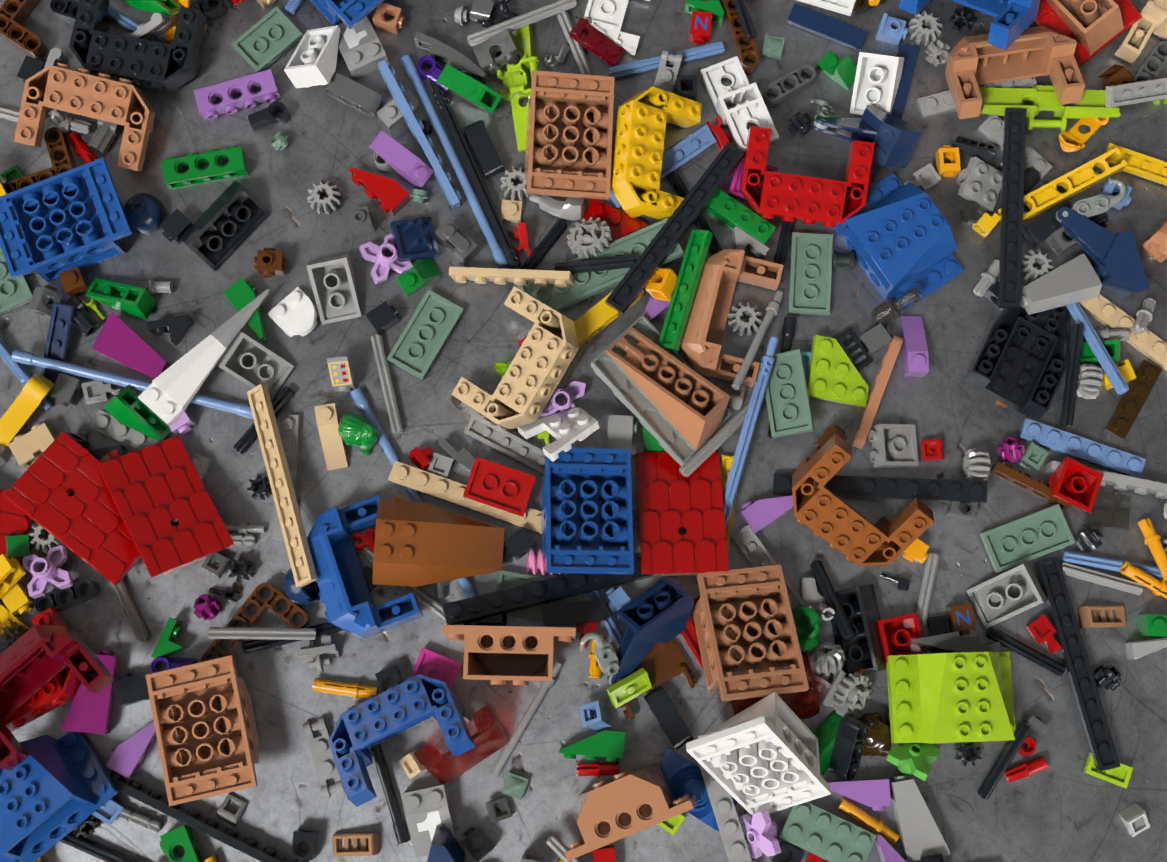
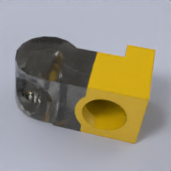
(977, 218)

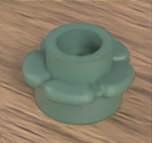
(279, 141)
(419, 195)

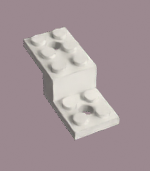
(739, 102)

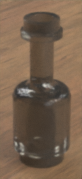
(893, 308)

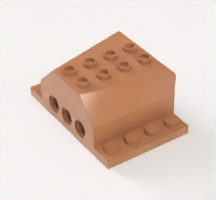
(569, 135)
(748, 634)
(509, 651)
(204, 730)
(625, 808)

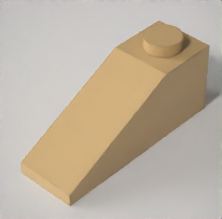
(332, 443)

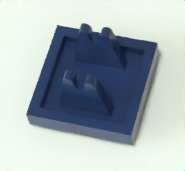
(414, 239)

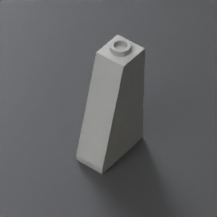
(1062, 286)
(914, 821)

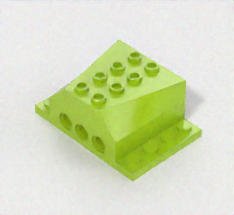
(950, 697)

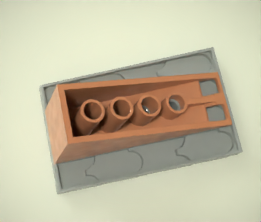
(662, 391)

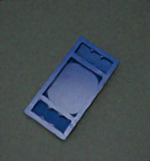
(685, 778)

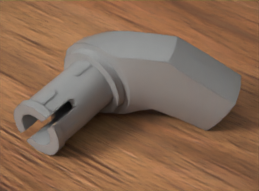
(814, 599)

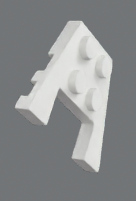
(608, 18)
(565, 427)

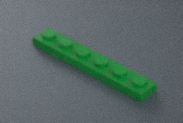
(685, 289)

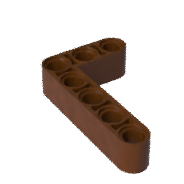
(14, 27)
(737, 36)
(55, 150)
(250, 621)

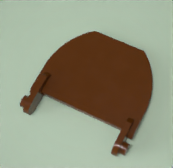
(662, 664)

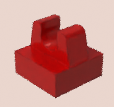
(421, 458)

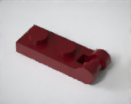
(597, 42)

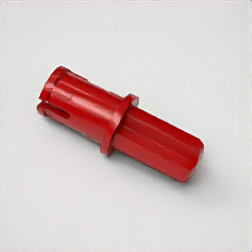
(81, 148)
(597, 769)
(1026, 769)

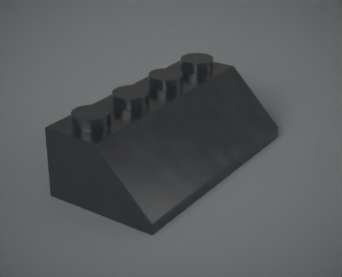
(224, 225)
(864, 649)

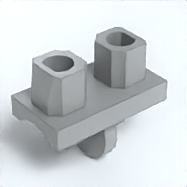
(318, 656)
(828, 685)

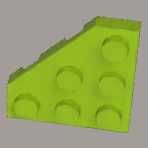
(833, 374)

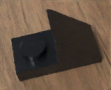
(176, 326)

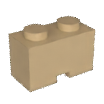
(32, 444)

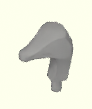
(570, 209)

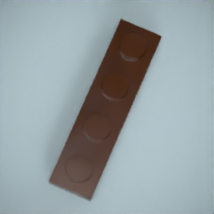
(1025, 482)

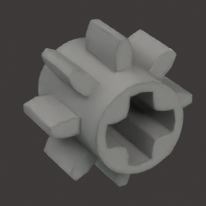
(937, 52)

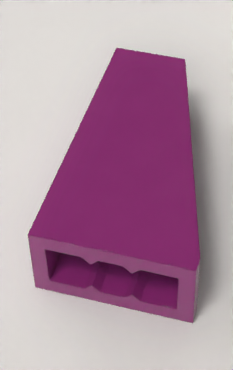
(128, 348)
(90, 710)

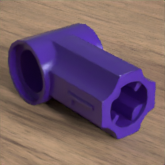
(432, 74)
(171, 663)

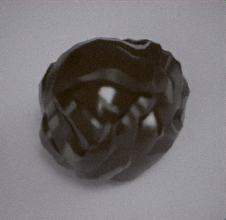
(878, 735)

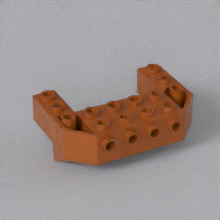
(840, 523)

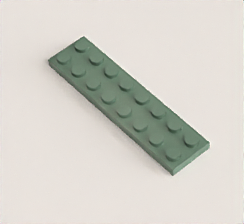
(592, 283)

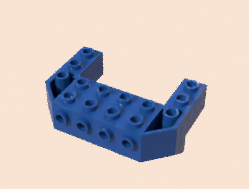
(1010, 22)
(342, 578)
(387, 716)

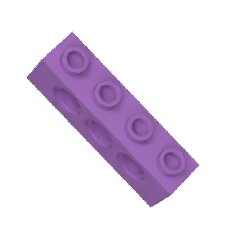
(227, 90)

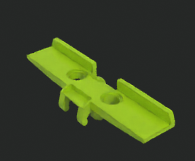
(517, 81)
(1045, 99)

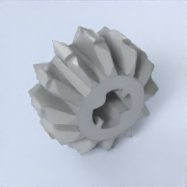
(925, 28)
(511, 179)
(321, 190)
(1037, 259)
(741, 325)
(1089, 381)
(976, 465)
(40, 540)
(826, 658)

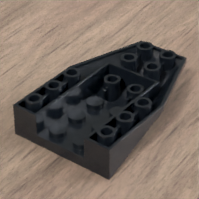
(1023, 360)

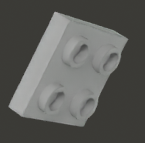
(980, 183)

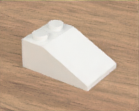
(314, 57)
(876, 82)

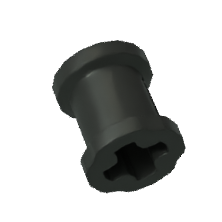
(842, 259)

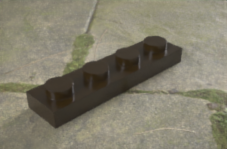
(1133, 400)

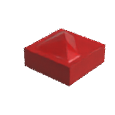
(932, 449)

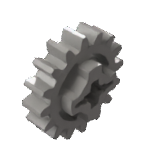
(589, 237)
(852, 695)

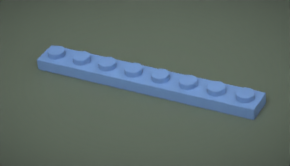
(416, 126)

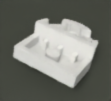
(295, 314)

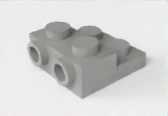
(893, 445)

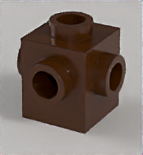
(1116, 75)
(270, 263)

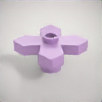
(385, 258)
(571, 392)
(47, 571)
(760, 834)

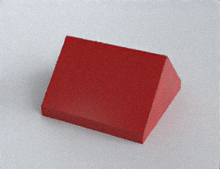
(1075, 484)
(896, 635)

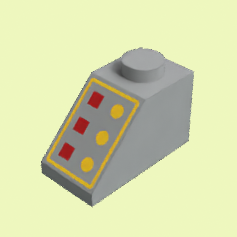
(341, 374)

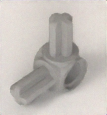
(66, 122)

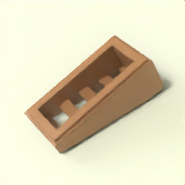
(1088, 616)
(368, 838)

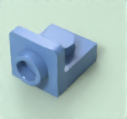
(109, 811)

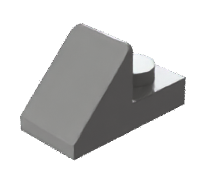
(746, 242)

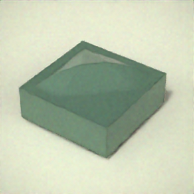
(773, 47)
(1034, 455)
(515, 785)

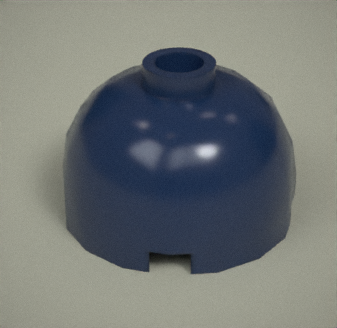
(144, 213)
(300, 595)

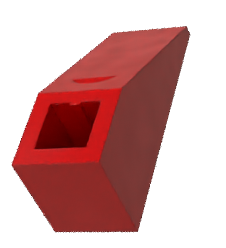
(384, 190)

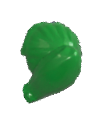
(357, 431)
(807, 626)

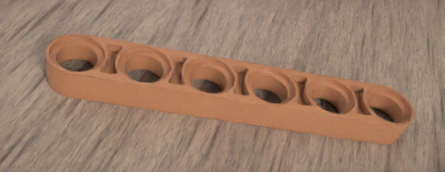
(877, 391)

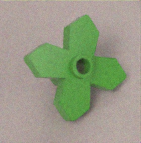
(913, 758)

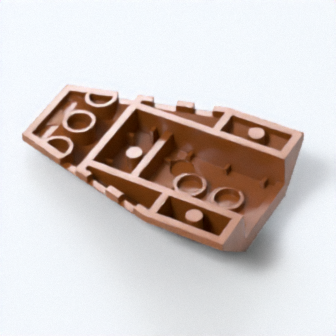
(431, 545)

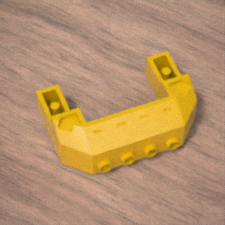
(640, 149)

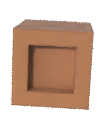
(384, 11)

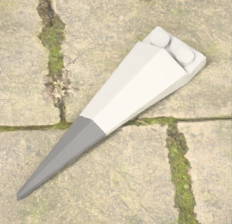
(177, 385)

